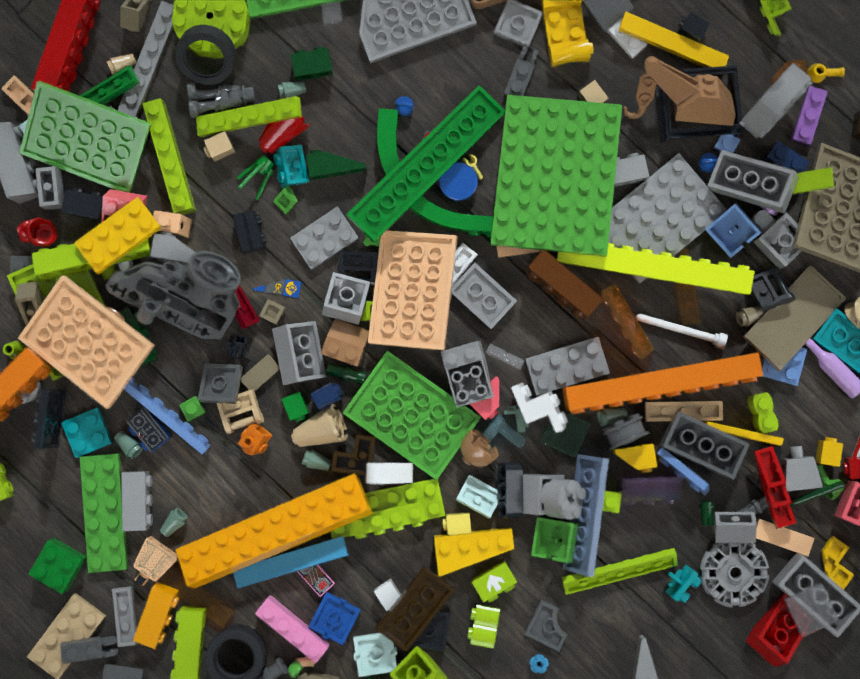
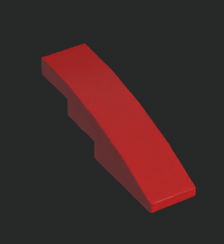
(774, 487)

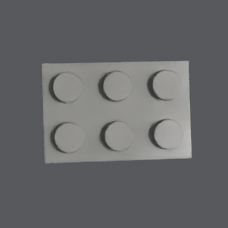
(324, 238)
(482, 295)

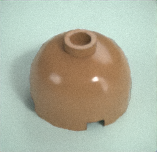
(477, 450)

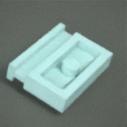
(478, 496)

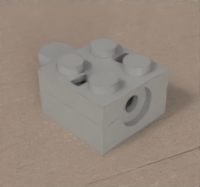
(776, 237)

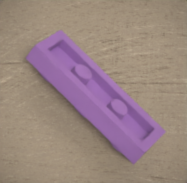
(809, 115)

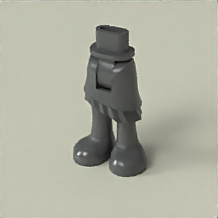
(226, 98)

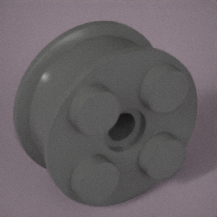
(625, 431)

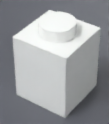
(387, 594)

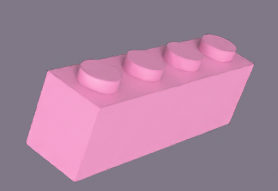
(292, 628)

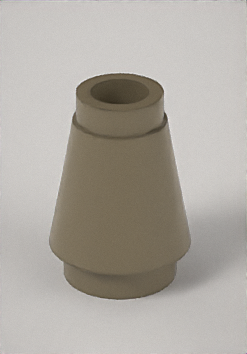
(748, 316)

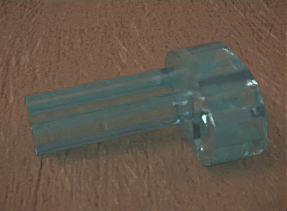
(498, 425)

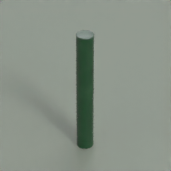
(817, 493)

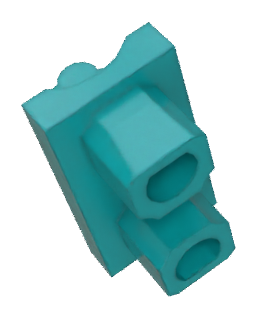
(680, 583)

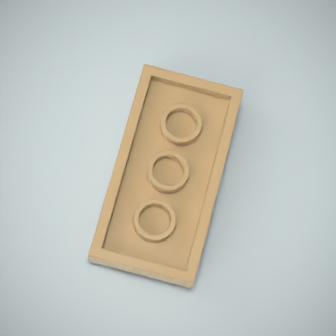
(74, 622)

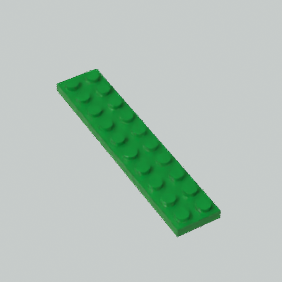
(425, 164)

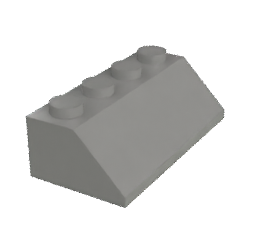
(15, 169)

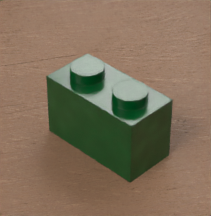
(311, 64)

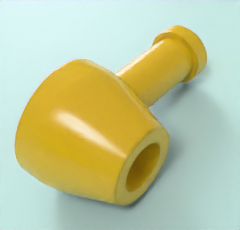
(817, 78)

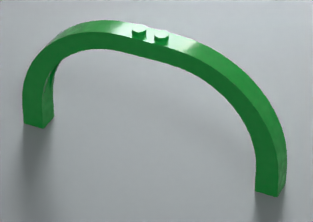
(422, 207)

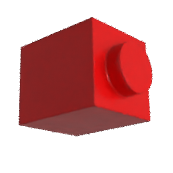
(852, 467)

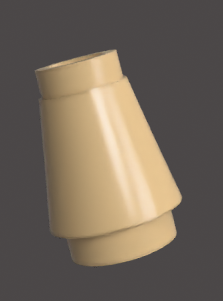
(118, 63)

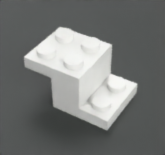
(540, 406)

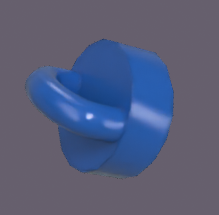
(404, 106)
(708, 162)

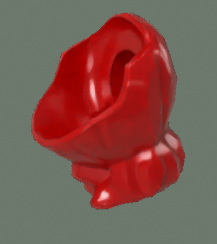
(37, 232)

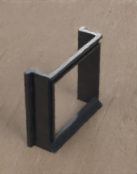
(666, 133)

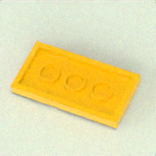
(117, 235)

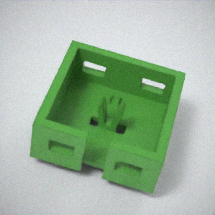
(548, 536)

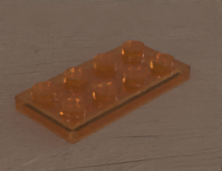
(631, 328)

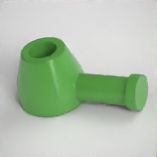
(826, 481)

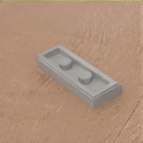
(124, 615)

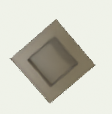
(272, 312)

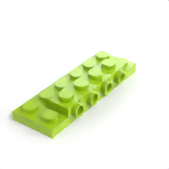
(396, 508)

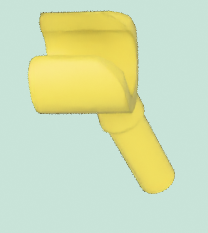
(472, 163)

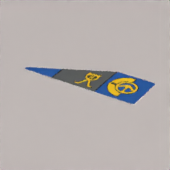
(284, 287)

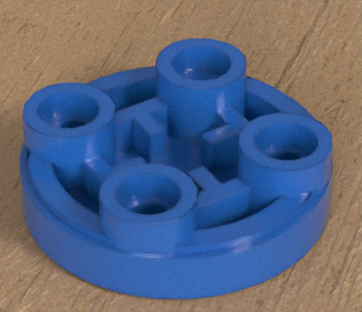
(459, 182)

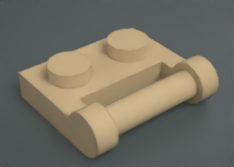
(245, 402)

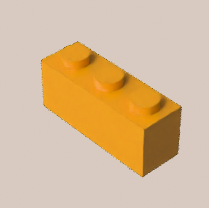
(156, 615)

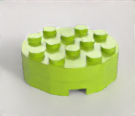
(227, 15)

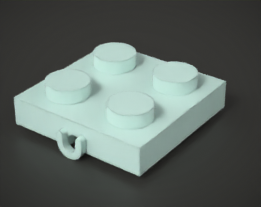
(374, 654)

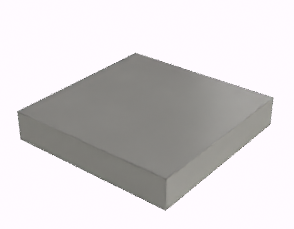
(518, 23)

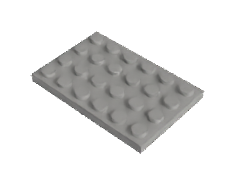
(665, 211)

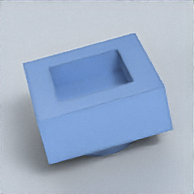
(726, 143)

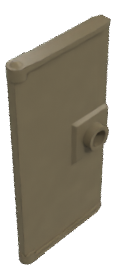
(789, 326)

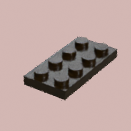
(414, 608)

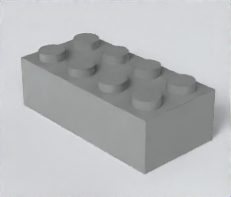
(753, 181)
(802, 574)

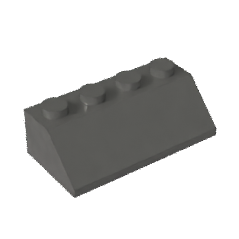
(704, 445)

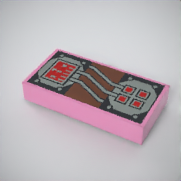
(317, 579)

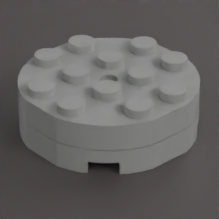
(776, 101)

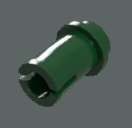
(707, 512)

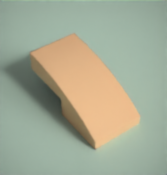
(19, 93)

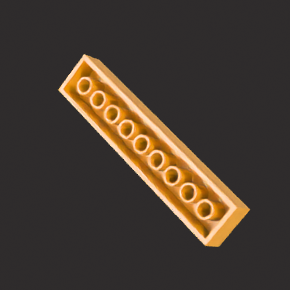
(273, 531)

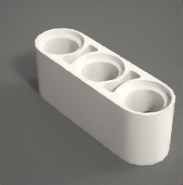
(389, 473)

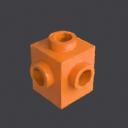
(254, 439)

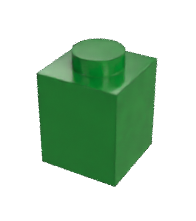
(296, 407)

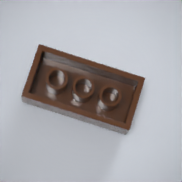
(564, 285)

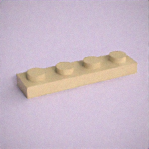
(698, 409)

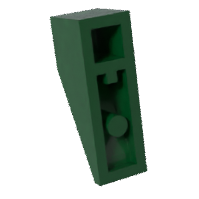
(328, 165)

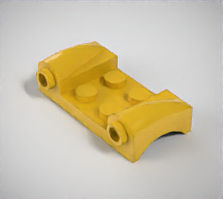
(565, 32)

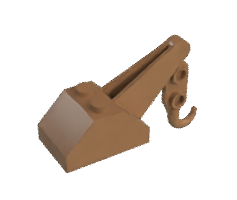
(694, 98)

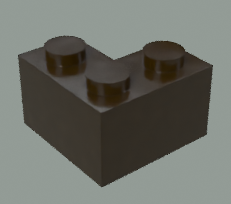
(355, 462)

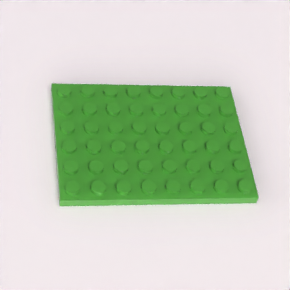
(556, 175)

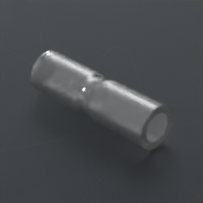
(502, 355)

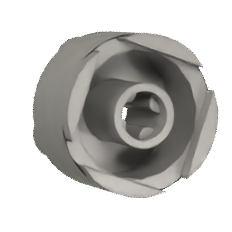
(562, 498)

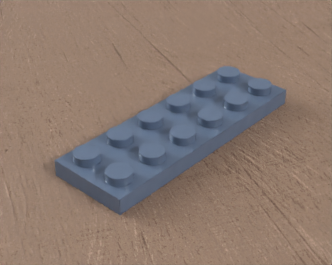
(591, 476)

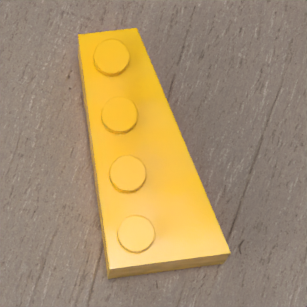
(467, 549)

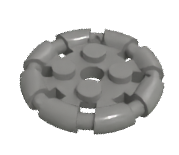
(742, 582)

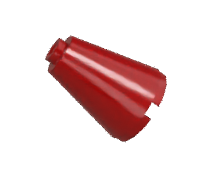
(280, 133)

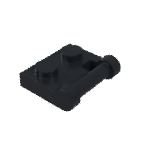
(359, 262)
(765, 293)

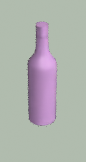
(836, 370)

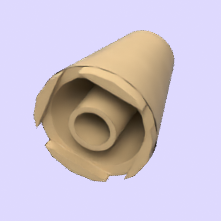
(321, 428)

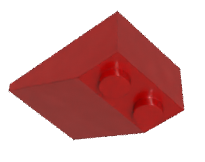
(775, 634)

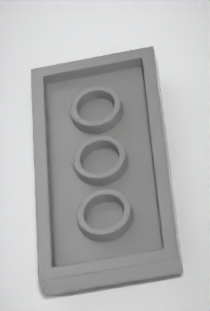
(567, 366)

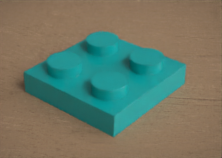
(87, 432)

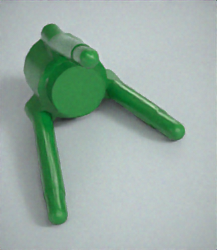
(262, 166)

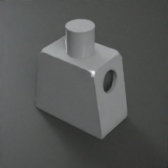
(800, 471)

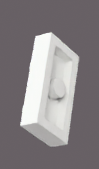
(631, 45)

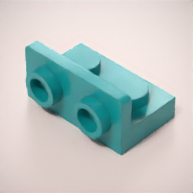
(291, 166)

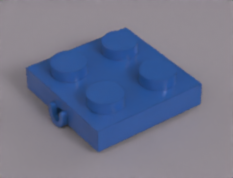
(334, 618)

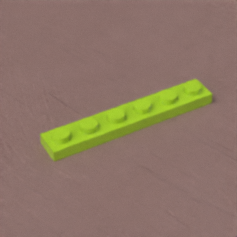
(249, 116)
(621, 571)

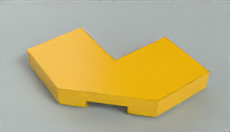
(831, 556)

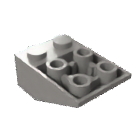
(467, 373)

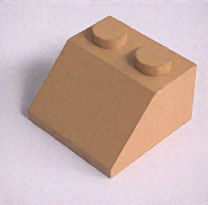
(345, 342)

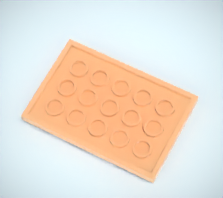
(413, 290)
(86, 342)

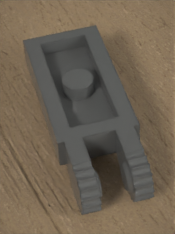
(521, 74)
(87, 649)

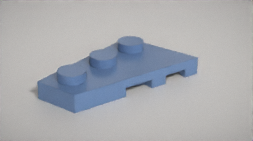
(682, 471)

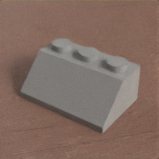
(299, 352)

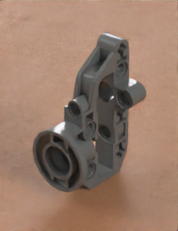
(205, 280)

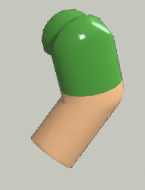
(298, 664)

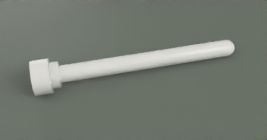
(718, 340)

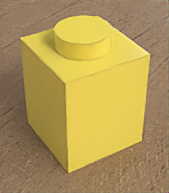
(457, 523)

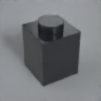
(693, 27)

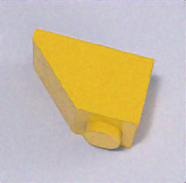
(639, 457)

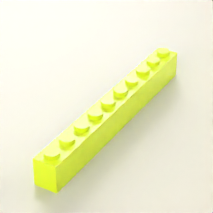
(667, 268)

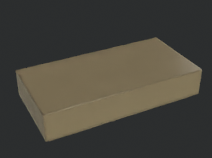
(260, 373)

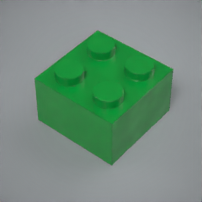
(57, 565)

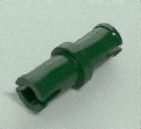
(345, 373)

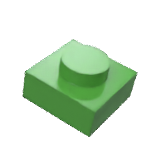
(192, 408)

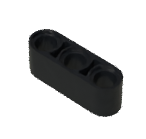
(510, 490)

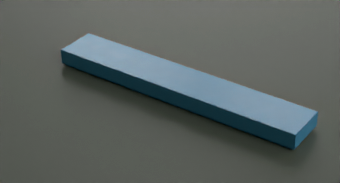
(291, 562)

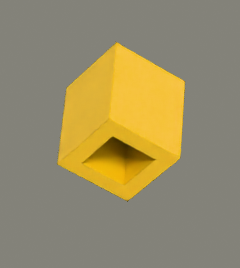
(829, 452)

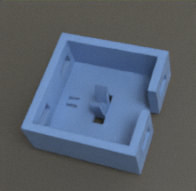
(726, 223)

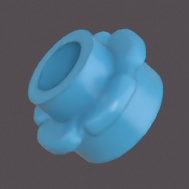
(536, 659)

